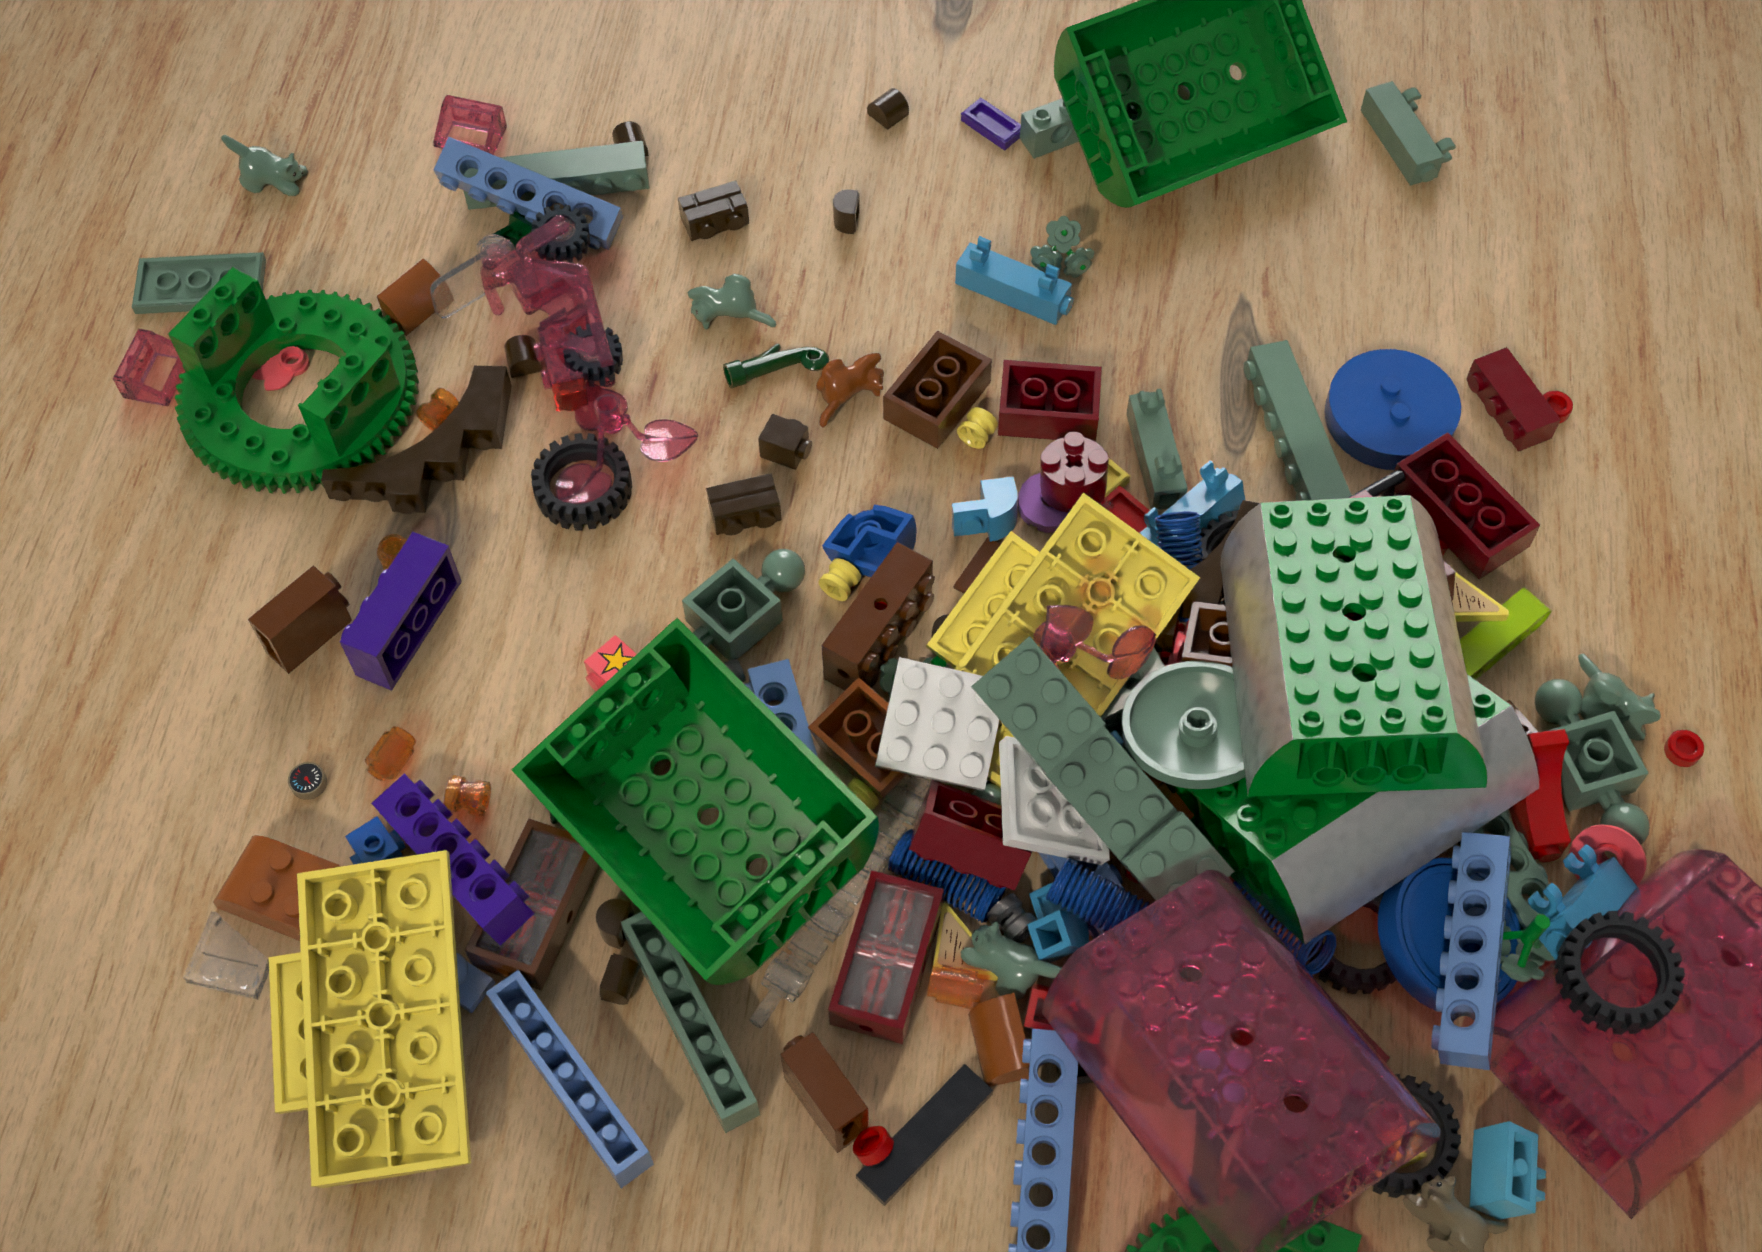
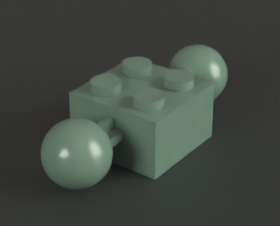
(737, 609)
(1598, 761)

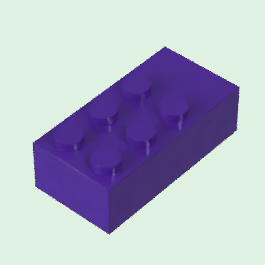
(401, 611)

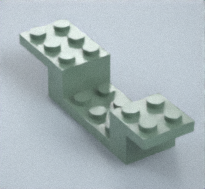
(1095, 772)

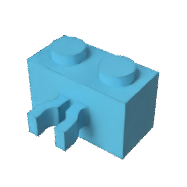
(1505, 1171)

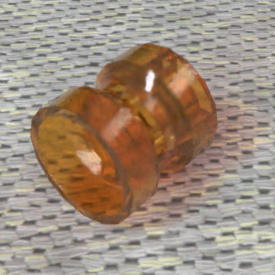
(438, 409)
(467, 795)

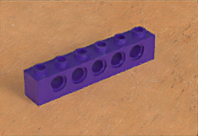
(475, 882)

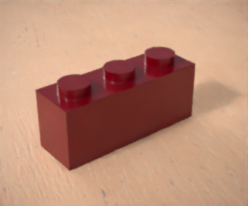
(1512, 399)

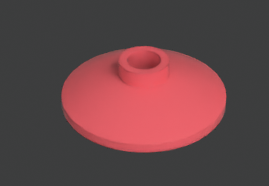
(1616, 840)

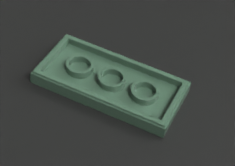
(182, 281)

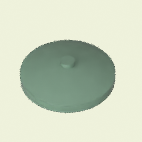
(1186, 725)

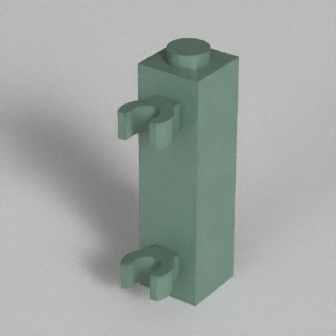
(1403, 134)
(1156, 449)

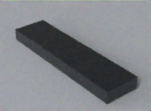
(926, 1134)

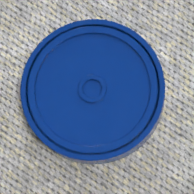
(1390, 406)
(1413, 931)

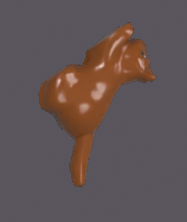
(842, 382)

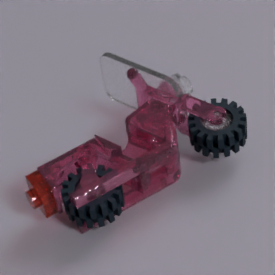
(573, 335)

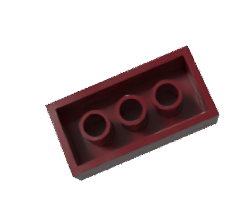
(1467, 505)

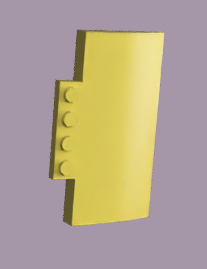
(1085, 564)
(373, 1021)

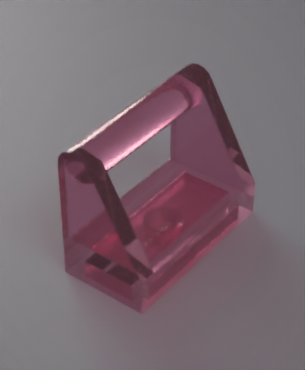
(470, 115)
(137, 365)

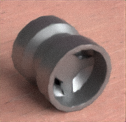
(1011, 918)

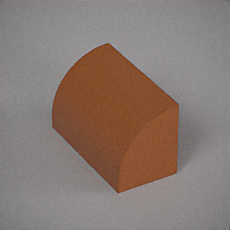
(409, 297)
(999, 1040)

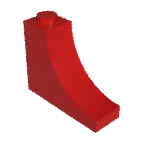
(1541, 813)

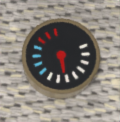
(307, 780)

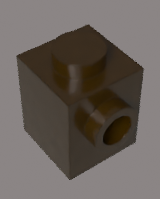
(784, 441)

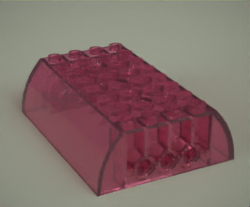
(1688, 1074)
(1217, 1108)

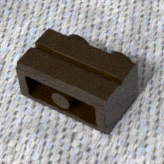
(713, 211)
(744, 504)

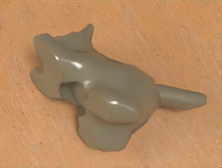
(1453, 1225)

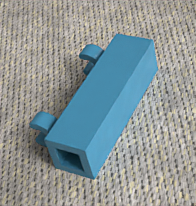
(1014, 282)
(1211, 497)
(1598, 890)

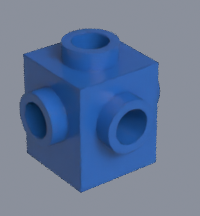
(374, 843)

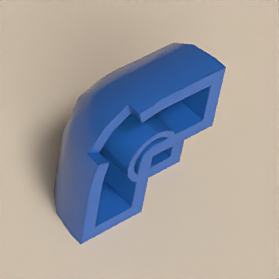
(870, 537)

